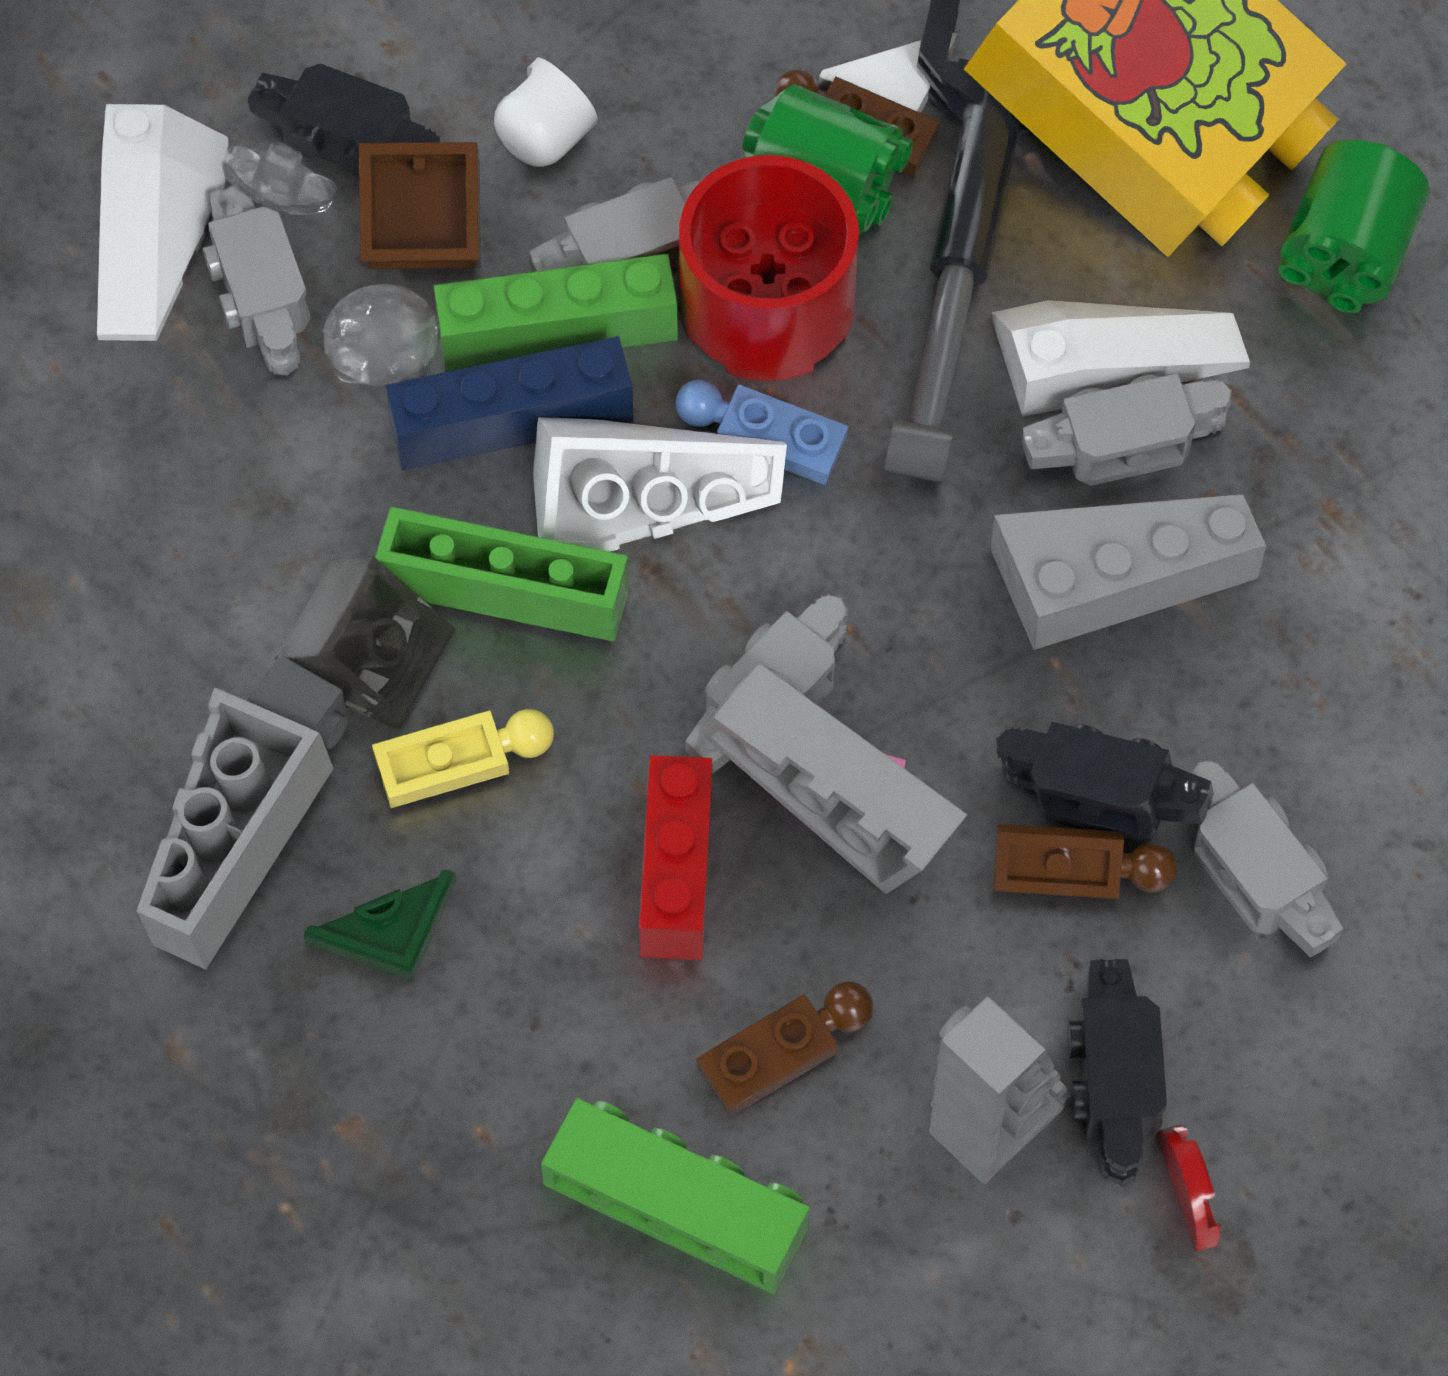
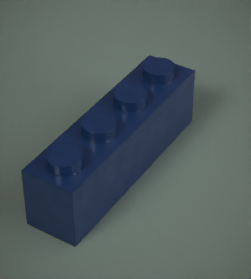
(501, 401)

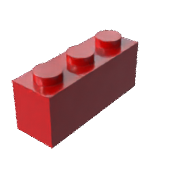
(676, 857)

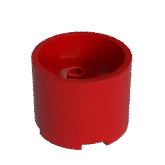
(768, 266)

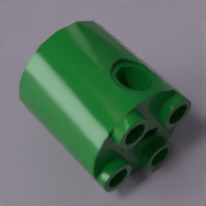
(836, 139)
(1354, 223)

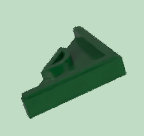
(389, 930)

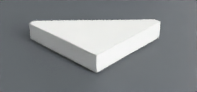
(888, 74)

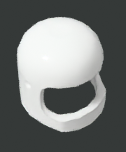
(543, 116)

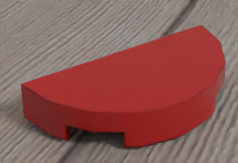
(1191, 1185)

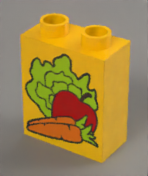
(1163, 100)

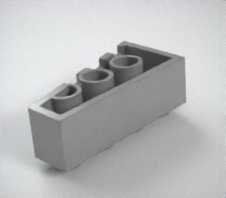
(1121, 561)
(832, 778)
(229, 824)
(991, 1089)

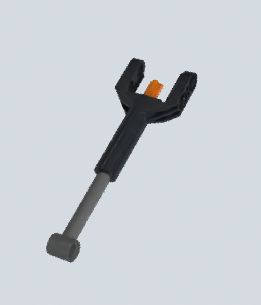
(962, 241)

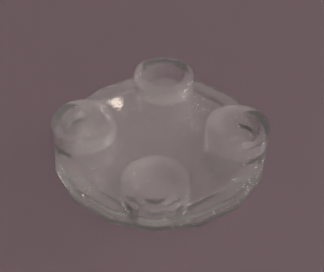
(278, 179)
(381, 335)

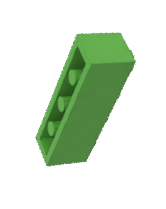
(555, 310)
(506, 573)
(676, 1194)

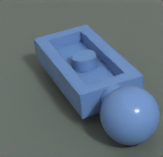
(810, 438)

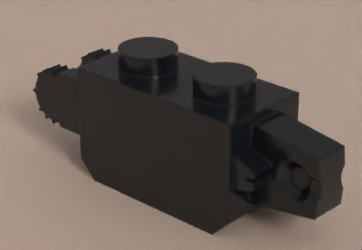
(334, 112)
(1103, 779)
(1120, 1068)

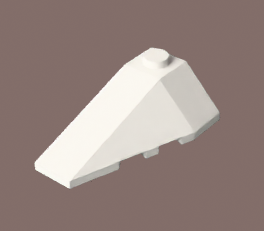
(151, 213)
(1076, 346)
(635, 481)

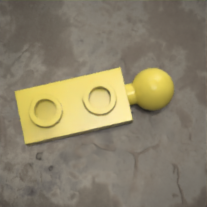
(457, 754)

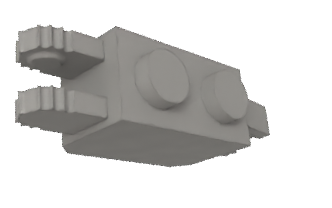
(619, 229)
(260, 277)
(1127, 428)
(792, 645)
(1263, 865)

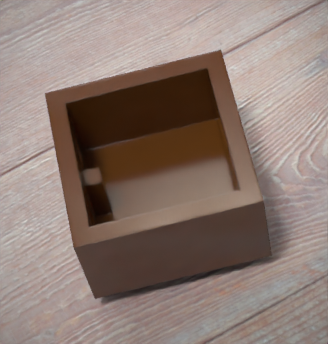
(419, 205)

